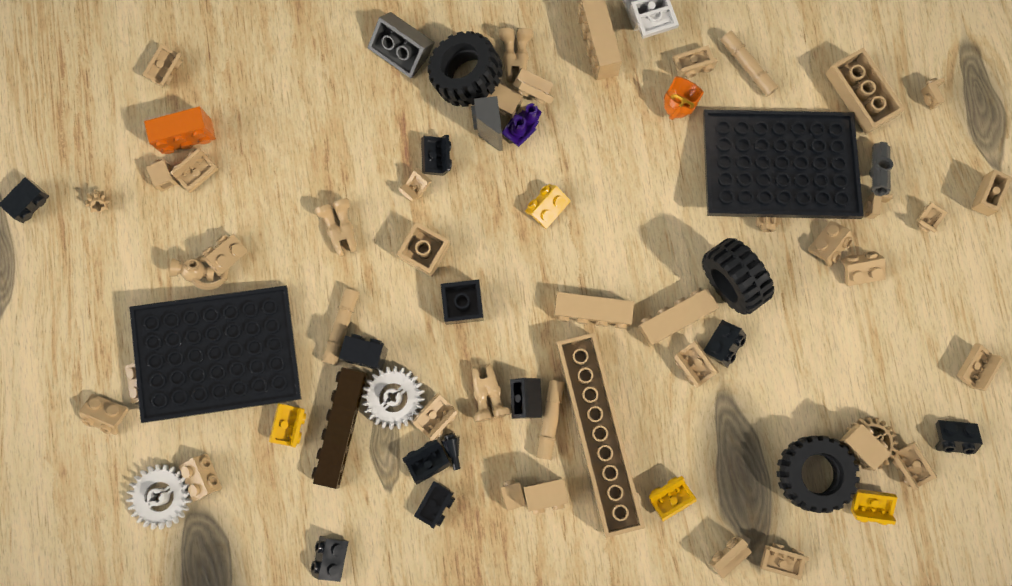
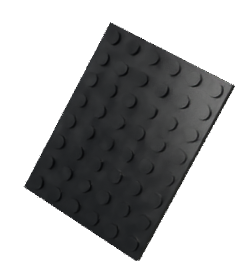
(781, 164)
(214, 354)

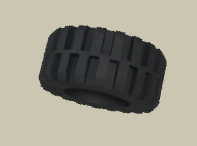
(454, 53)
(738, 276)
(843, 474)

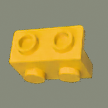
(547, 205)
(287, 425)
(671, 498)
(874, 507)

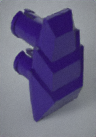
(522, 125)

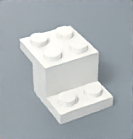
(651, 16)

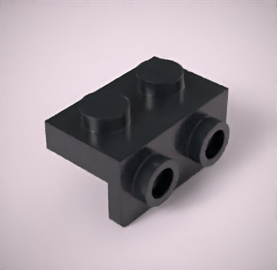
(436, 155)
(725, 343)
(958, 437)
(426, 461)
(434, 505)
(329, 559)

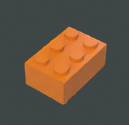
(180, 130)

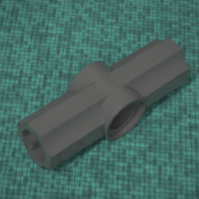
(881, 169)

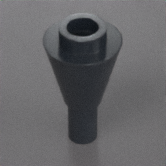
(451, 445)

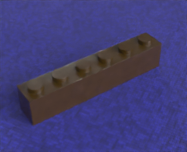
(340, 428)

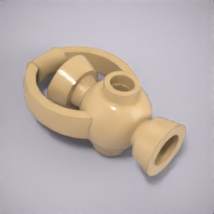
(194, 270)

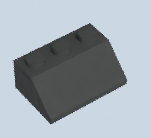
(400, 44)
(487, 121)

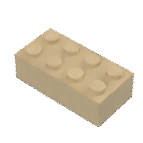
(600, 38)
(864, 91)

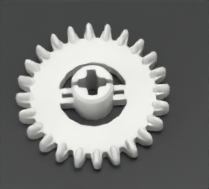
(379, 411)
(144, 502)

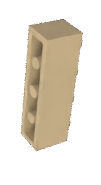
(594, 309)
(678, 317)

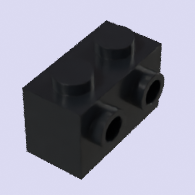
(24, 200)
(526, 398)

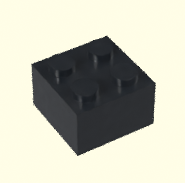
(462, 302)
(363, 353)

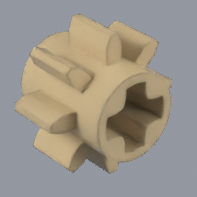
(95, 206)
(767, 224)

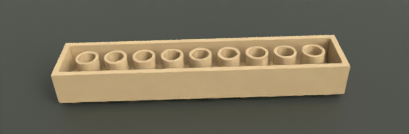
(600, 435)

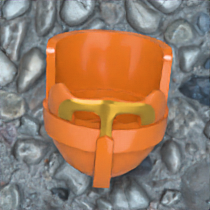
(681, 98)

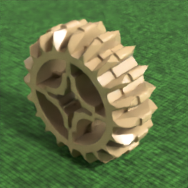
(883, 434)

